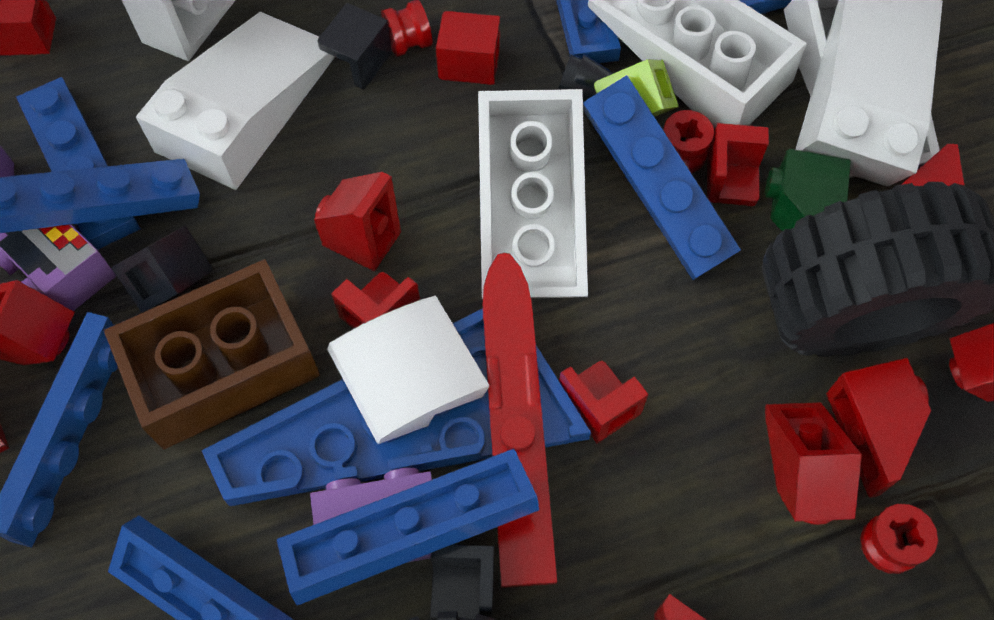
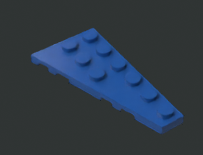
(330, 440)

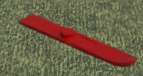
(517, 420)

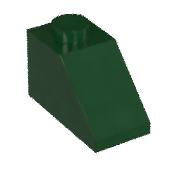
(805, 186)

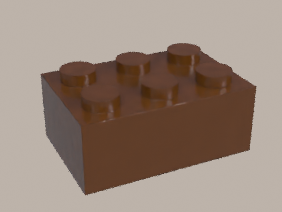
(210, 354)

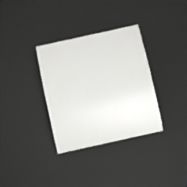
(407, 368)

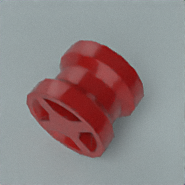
(408, 27)
(698, 135)
(884, 542)

